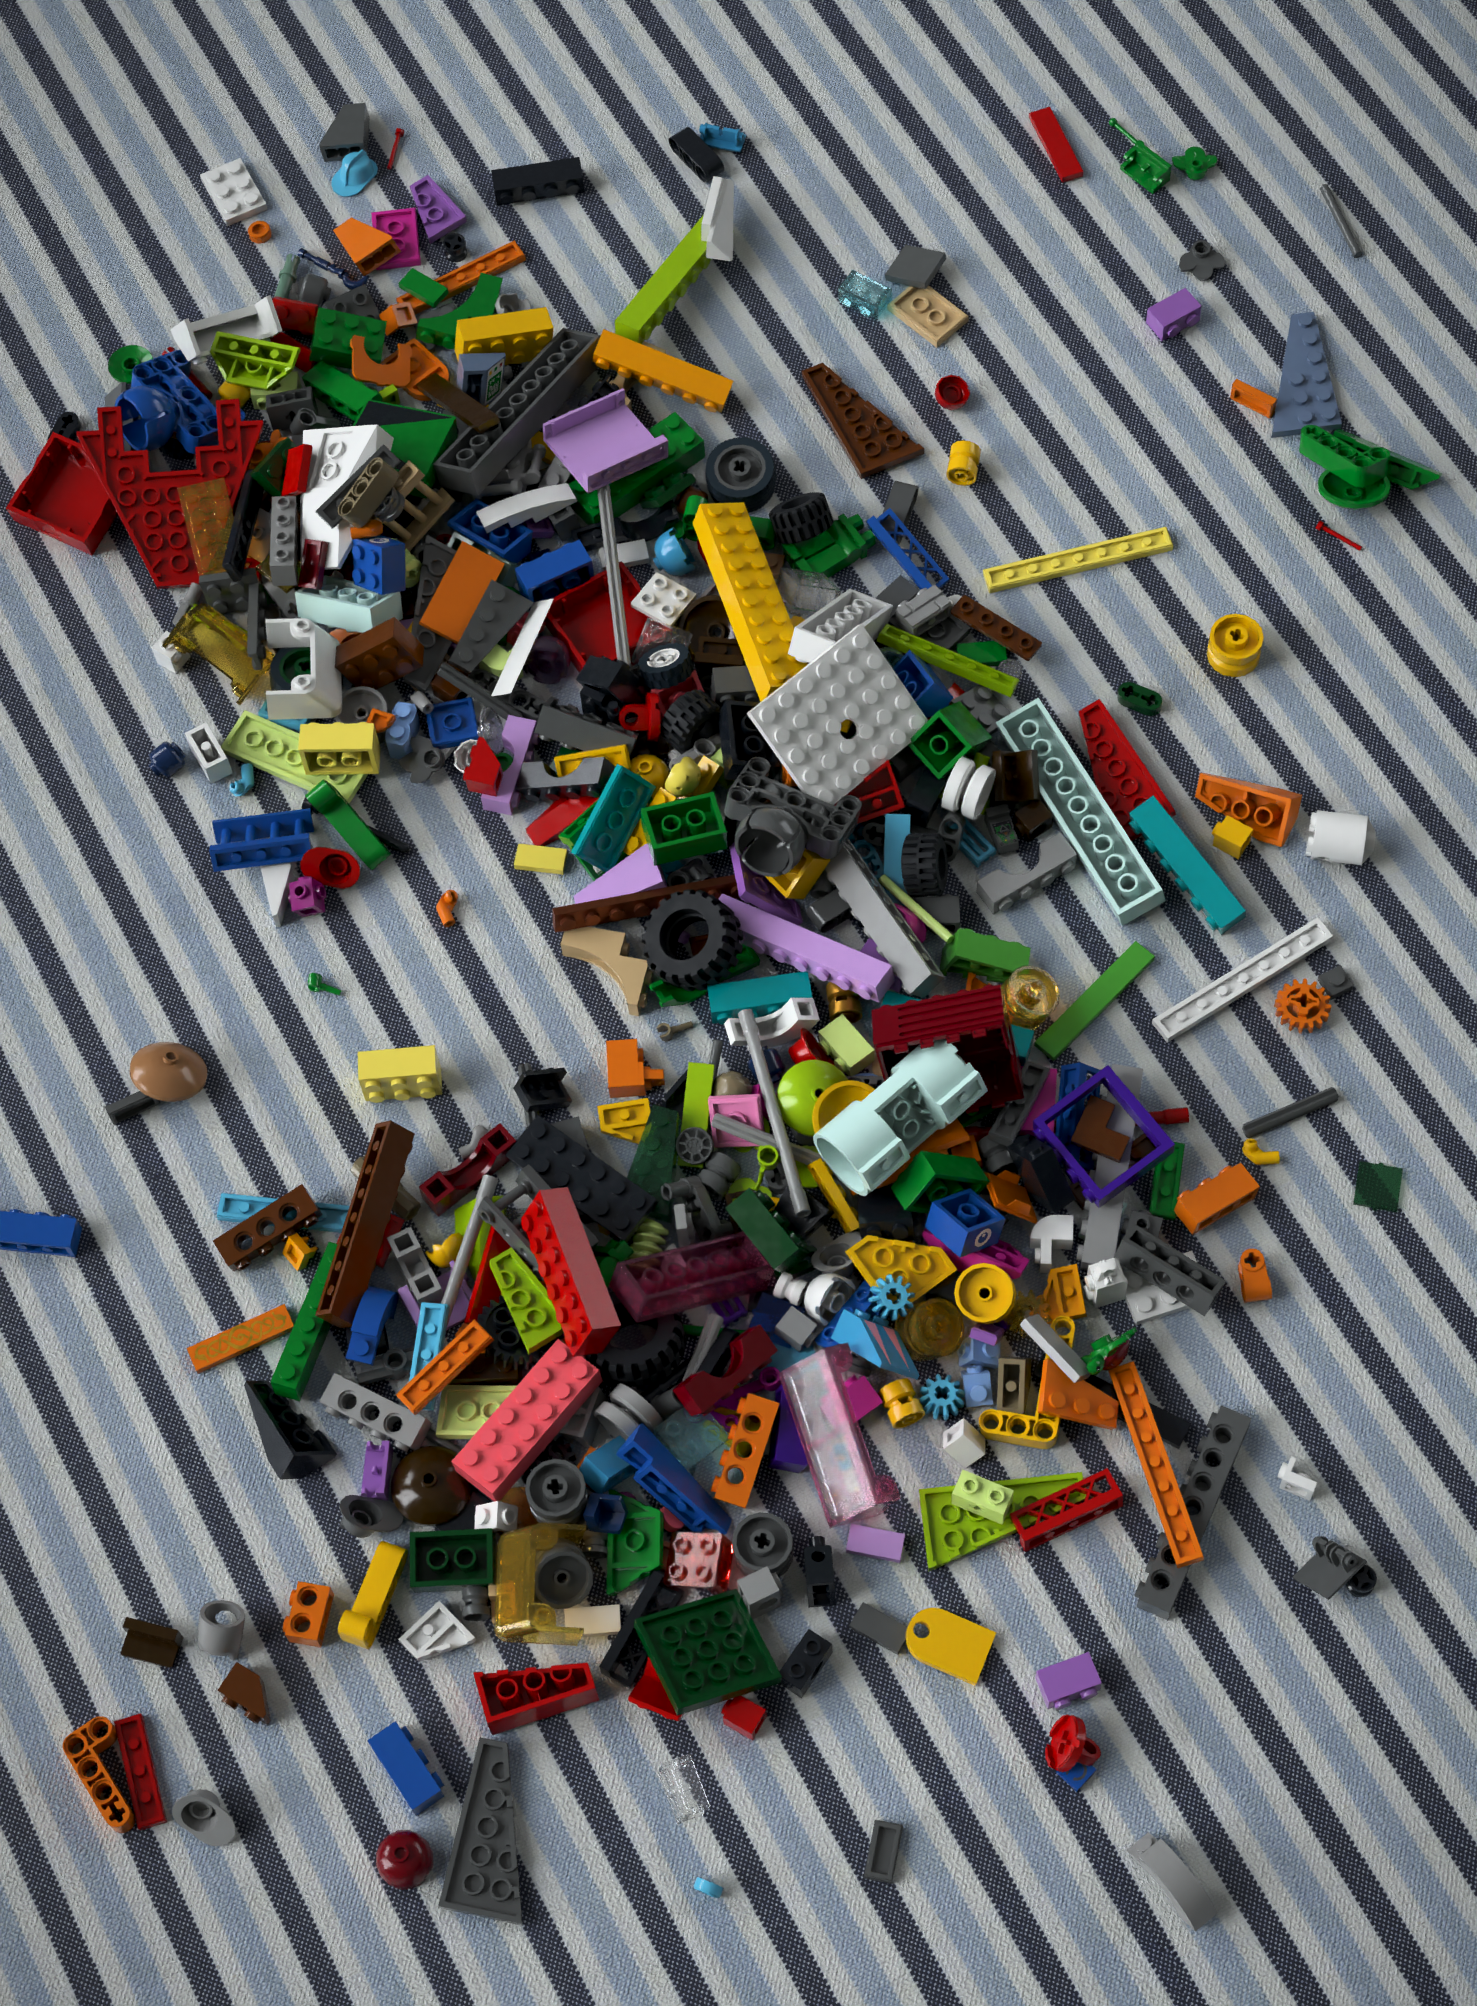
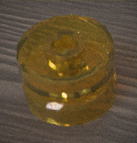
(1030, 996)
(931, 1329)

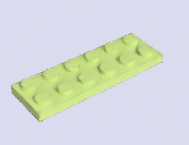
(276, 752)

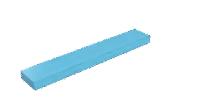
(241, 1207)

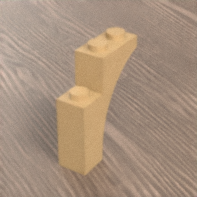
(610, 953)

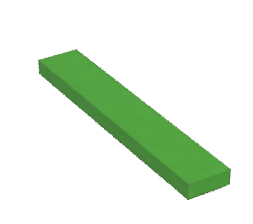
(1094, 1001)

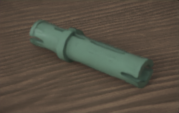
(287, 276)

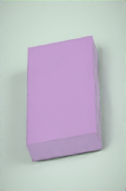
(875, 1543)

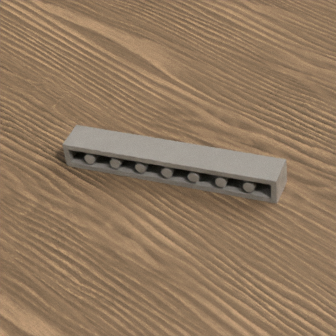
(883, 922)
(1104, 1222)

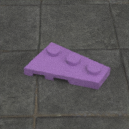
(435, 209)

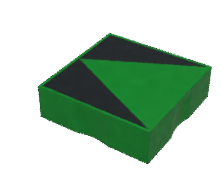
(416, 433)

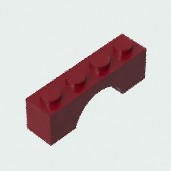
(449, 1187)
(748, 1351)

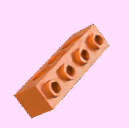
(739, 1493)

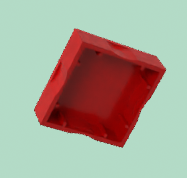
(64, 497)
(585, 621)

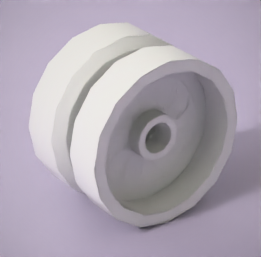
(968, 788)

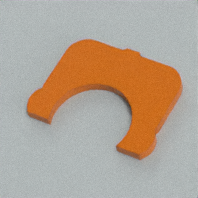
(368, 371)

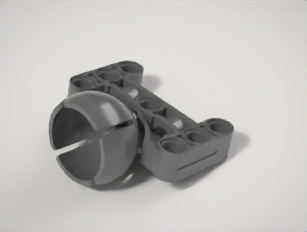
(784, 821)

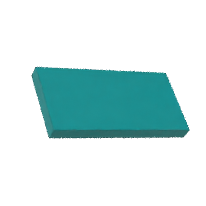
(613, 819)

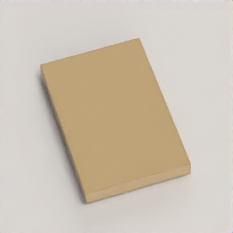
(928, 314)

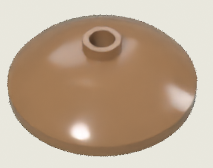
(168, 1071)

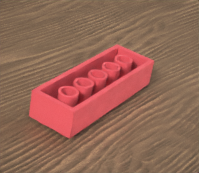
(527, 1421)

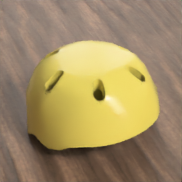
(683, 778)

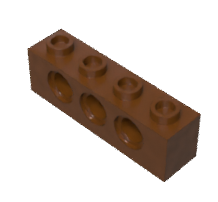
(253, 1228)

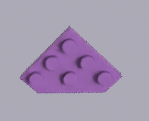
(760, 892)

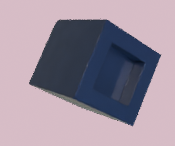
(605, 1513)

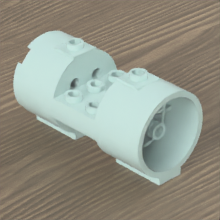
(881, 1131)

